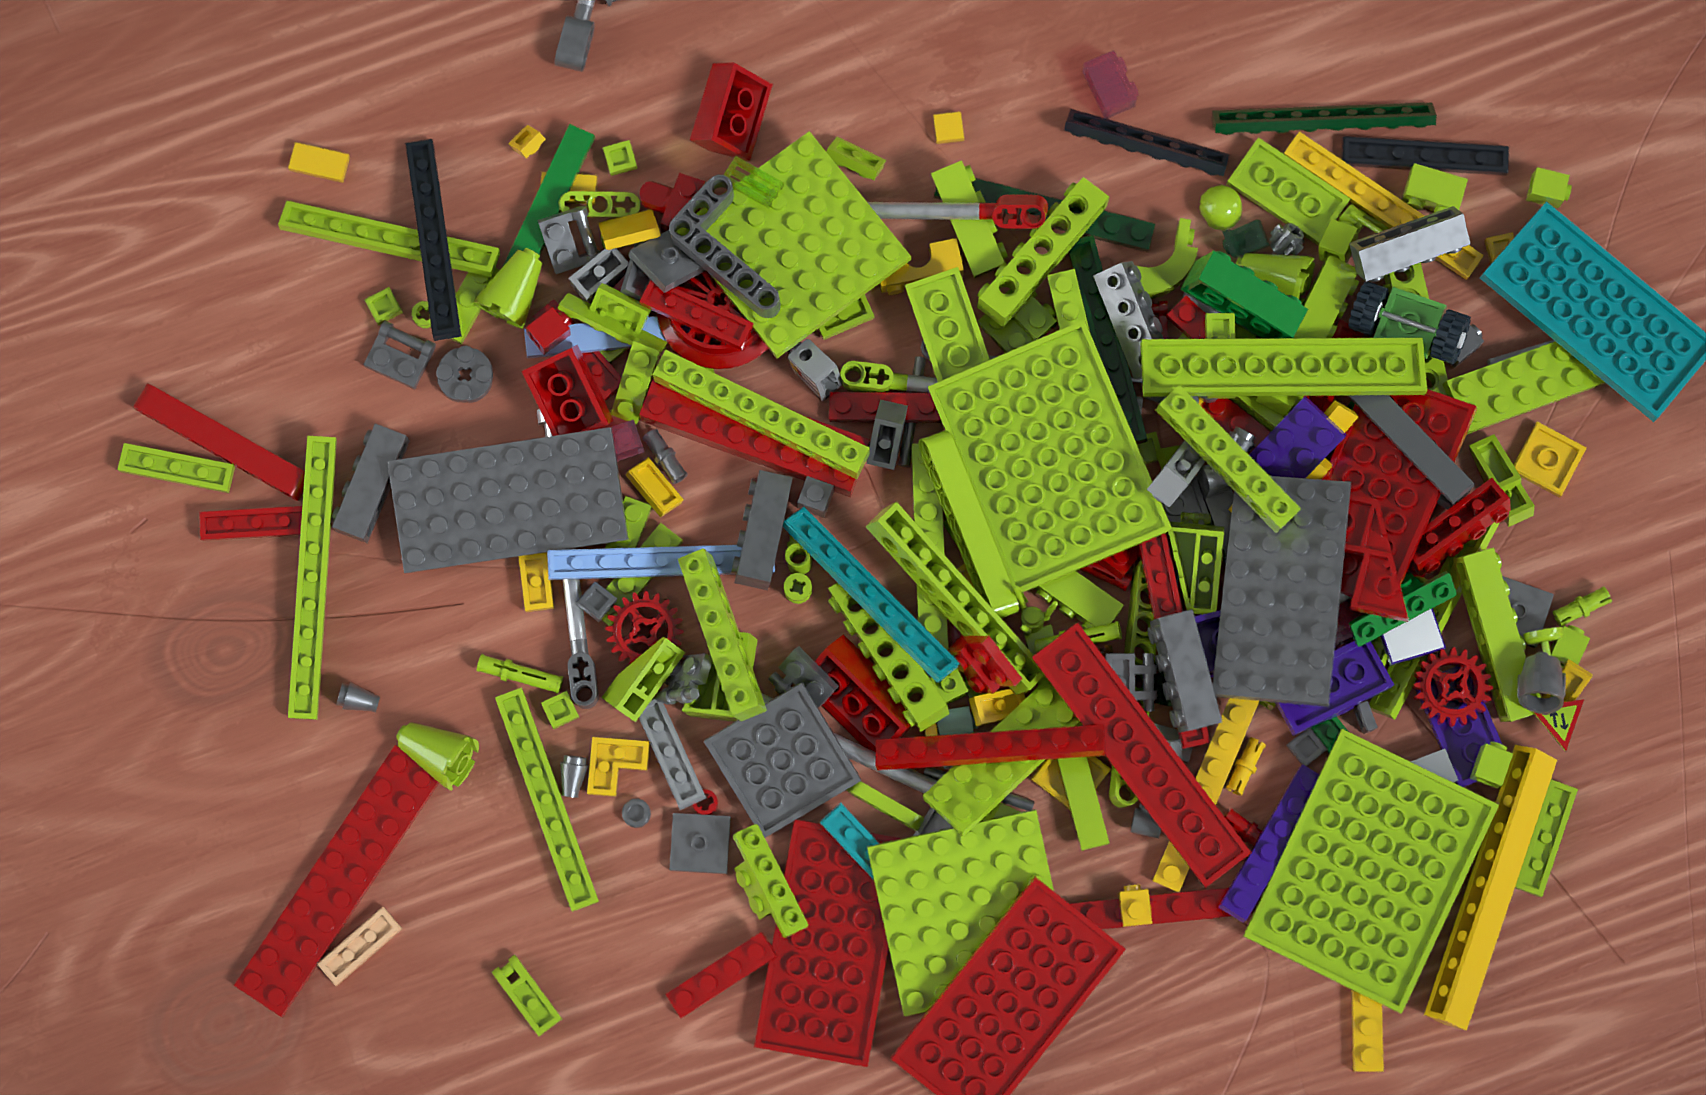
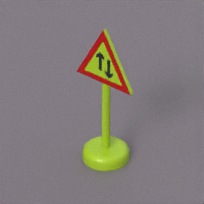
(1562, 722)

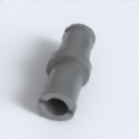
(665, 456)

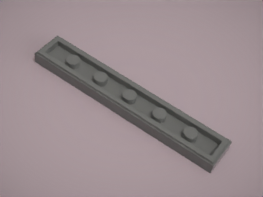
(1415, 445)

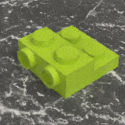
(1026, 326)

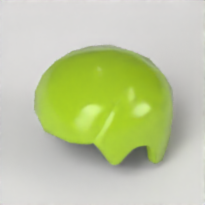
(1221, 207)

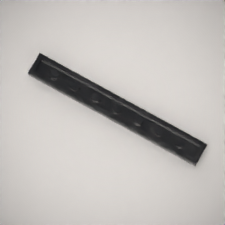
(433, 240)

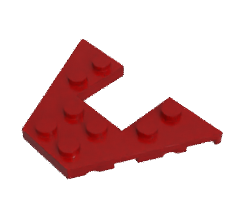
(1378, 583)

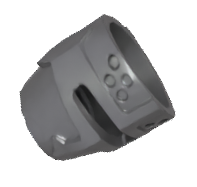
(1541, 675)

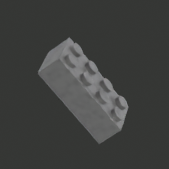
(1184, 671)

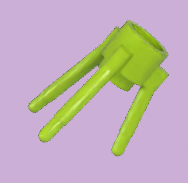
(1360, 219)
(1032, 617)

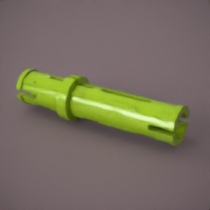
(1111, 632)
(519, 673)

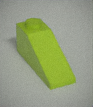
(643, 678)

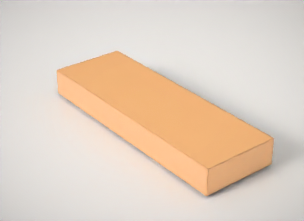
(359, 946)

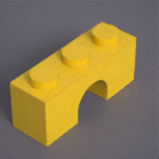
(943, 255)

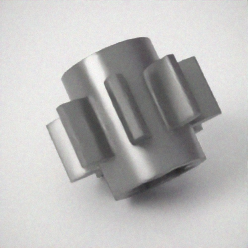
(1286, 239)

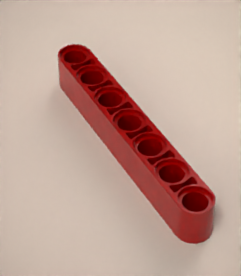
(221, 441)

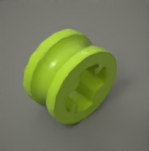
(415, 313)

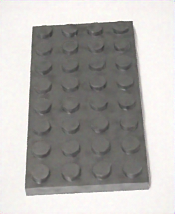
(508, 500)
(1283, 598)

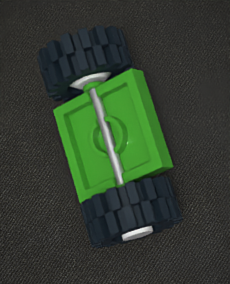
(1410, 317)

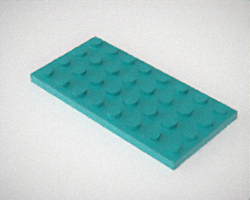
(1598, 311)

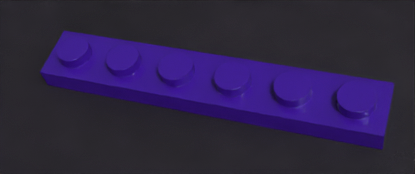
(1269, 847)

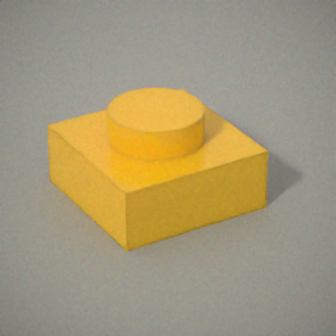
(527, 141)

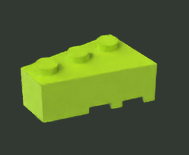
(1198, 562)

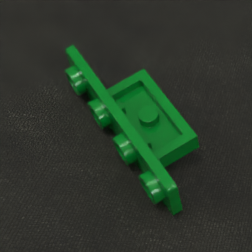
(1417, 598)

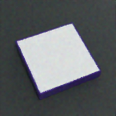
(1413, 639)

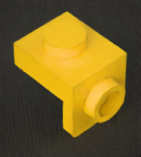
(1135, 906)

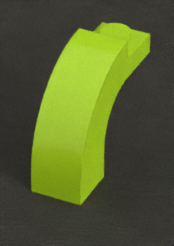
(1168, 276)

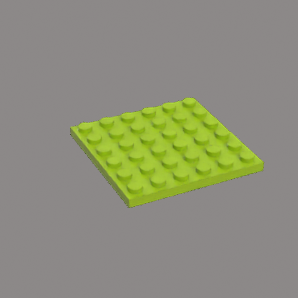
(812, 245)
(947, 895)

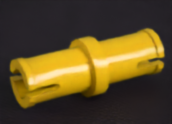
(1245, 766)

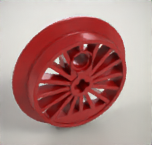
(703, 353)

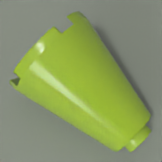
(1289, 272)
(512, 289)
(439, 752)

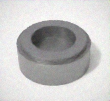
(636, 813)

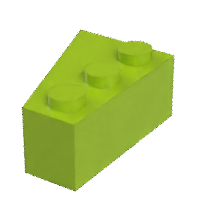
(711, 699)

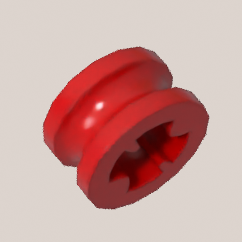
(712, 807)

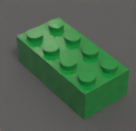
(1235, 289)

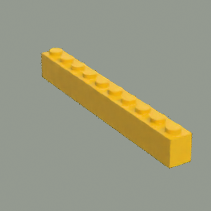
(1490, 888)

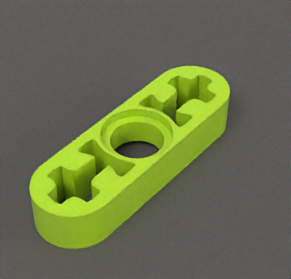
(620, 197)
(886, 805)

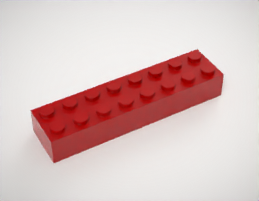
(696, 422)

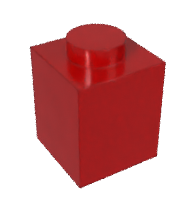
(549, 330)

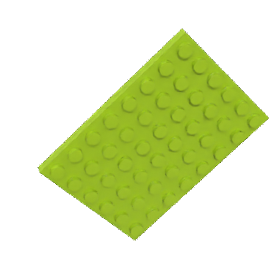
(1050, 457)
(1371, 871)

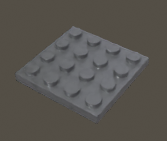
(783, 760)

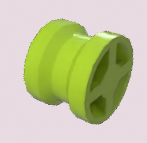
(800, 593)

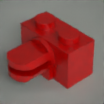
(669, 199)

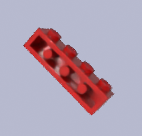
(1459, 525)

